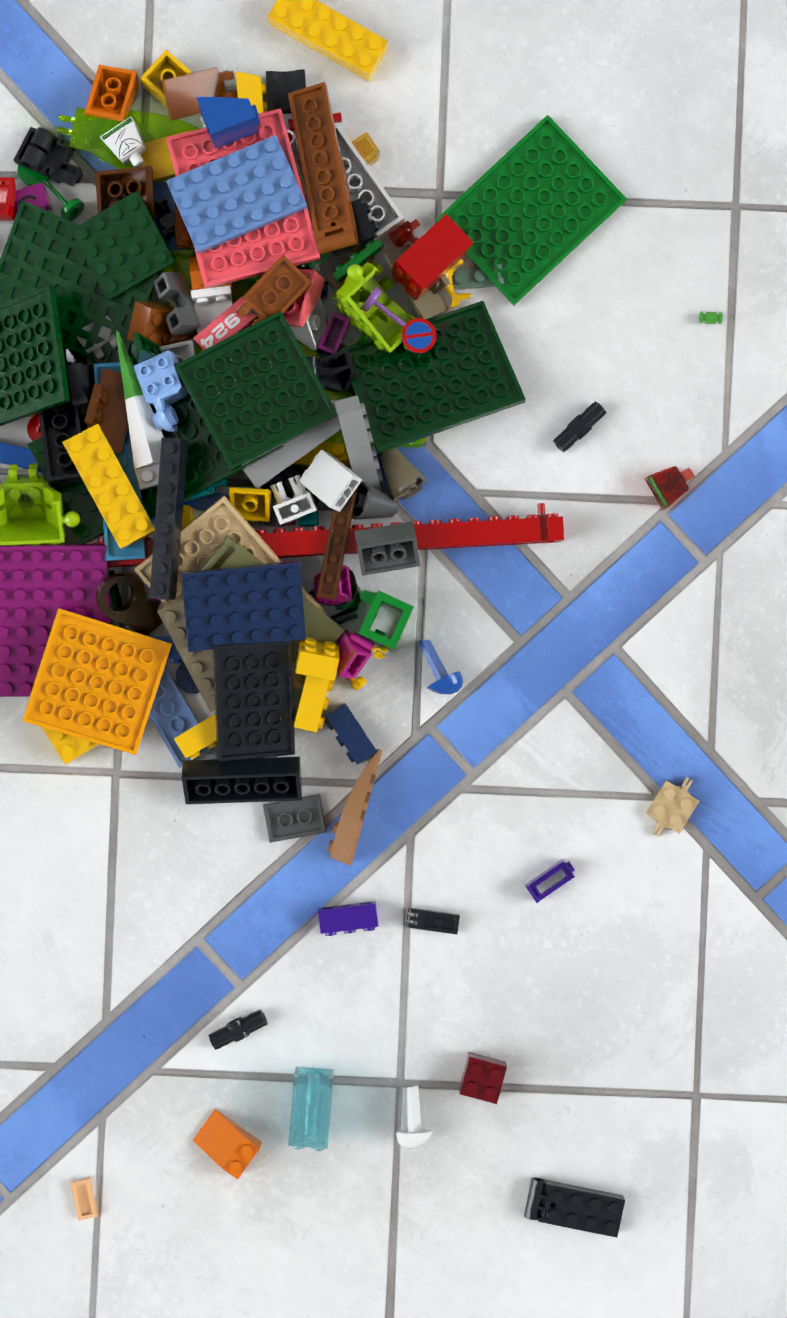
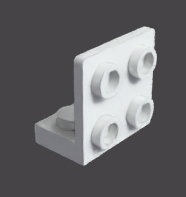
(211, 304)

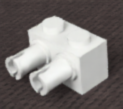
(290, 509)

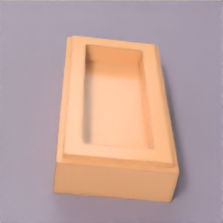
(84, 1198)

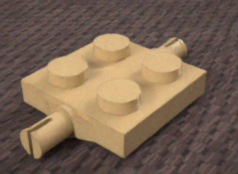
(672, 807)

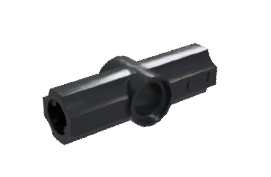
(579, 426)
(238, 1029)

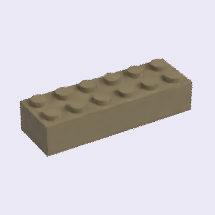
(198, 662)

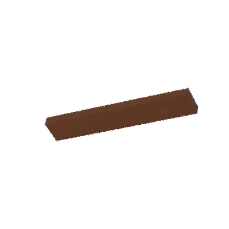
(335, 550)

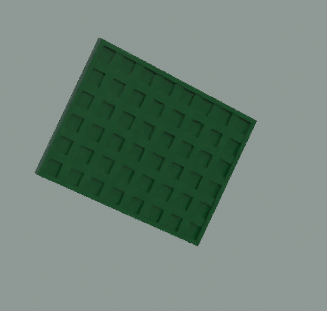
(46, 253)

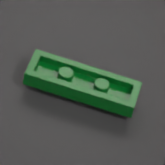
(371, 249)

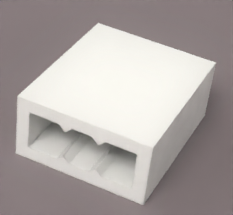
(330, 480)

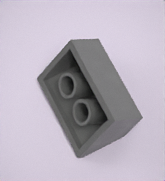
(387, 548)

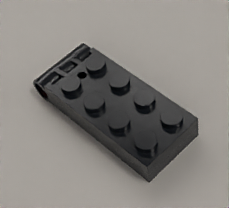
(574, 1207)

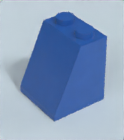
(228, 119)

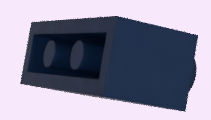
(350, 734)

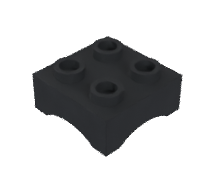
(279, 86)
(81, 383)

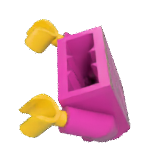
(353, 655)

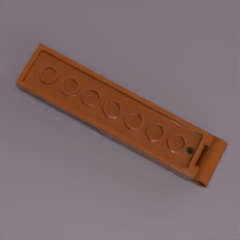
(323, 169)

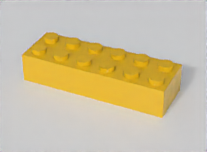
(330, 34)
(109, 486)

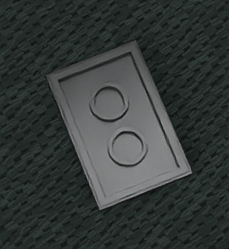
(294, 818)

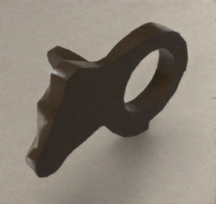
(138, 611)

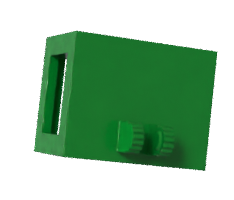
(375, 601)

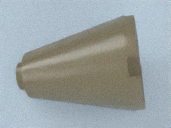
(401, 475)

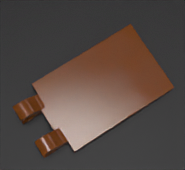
(184, 89)
(274, 290)

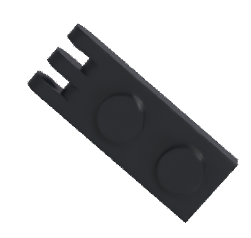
(433, 921)

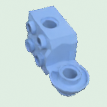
(162, 388)

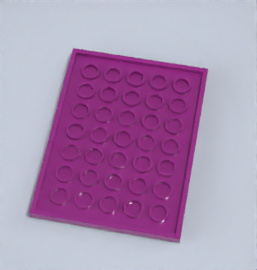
(32, 588)

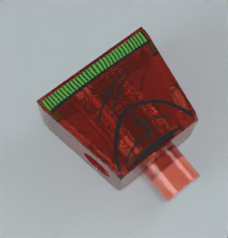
(669, 485)

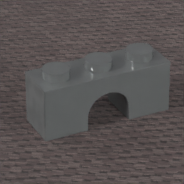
(183, 318)

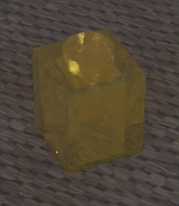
(367, 148)

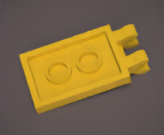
(159, 158)

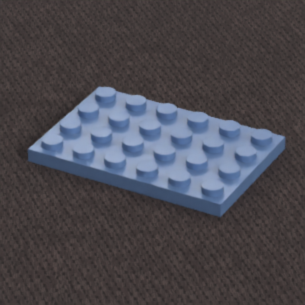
(237, 194)

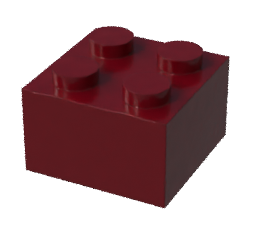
(482, 1078)

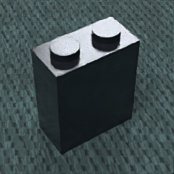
(366, 227)

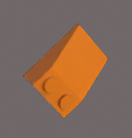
(112, 93)
(227, 1143)

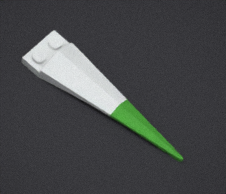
(143, 432)

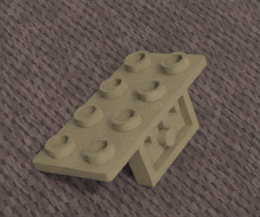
(431, 302)

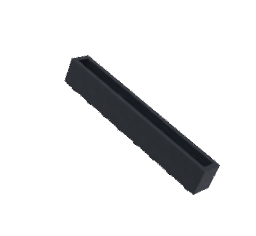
(168, 518)

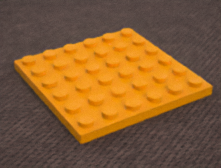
(97, 681)

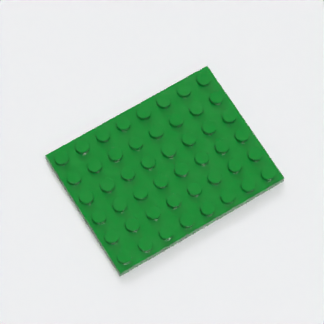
(533, 209)

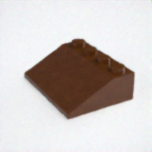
(120, 183)

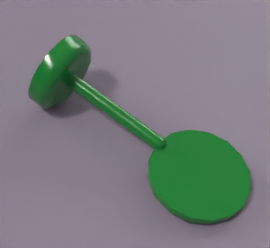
(70, 210)

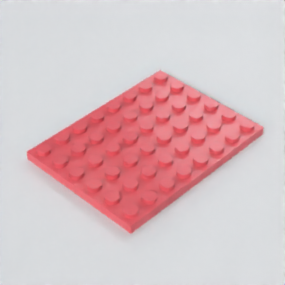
(259, 249)

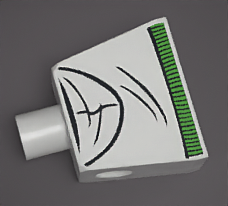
(126, 142)

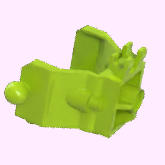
(375, 323)
(33, 517)

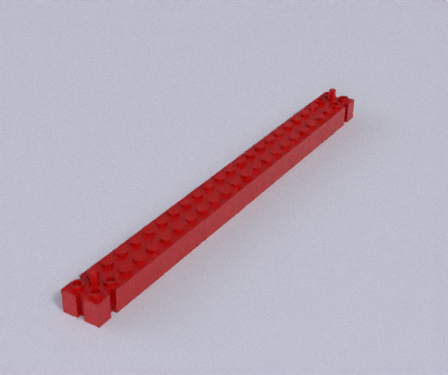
(435, 535)

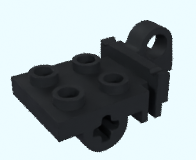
(48, 156)

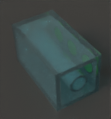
(311, 1108)

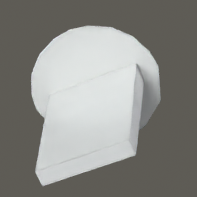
(414, 1135)

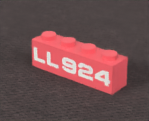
(224, 326)

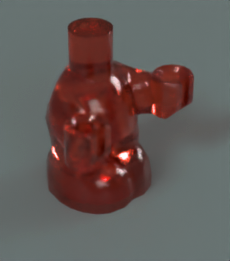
(404, 233)

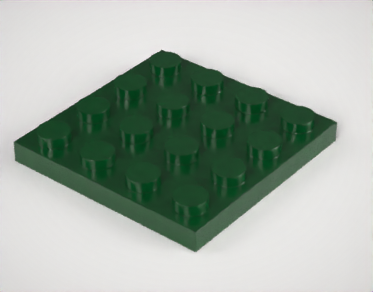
(123, 245)

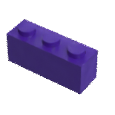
(348, 918)

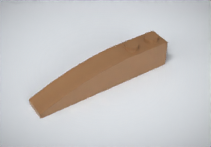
(353, 814)

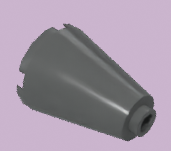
(373, 503)

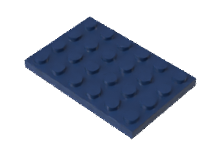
(243, 605)

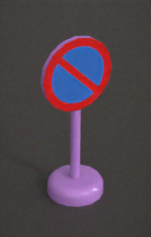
(417, 334)

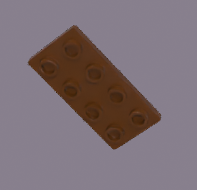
(109, 409)

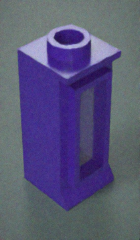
(550, 880)

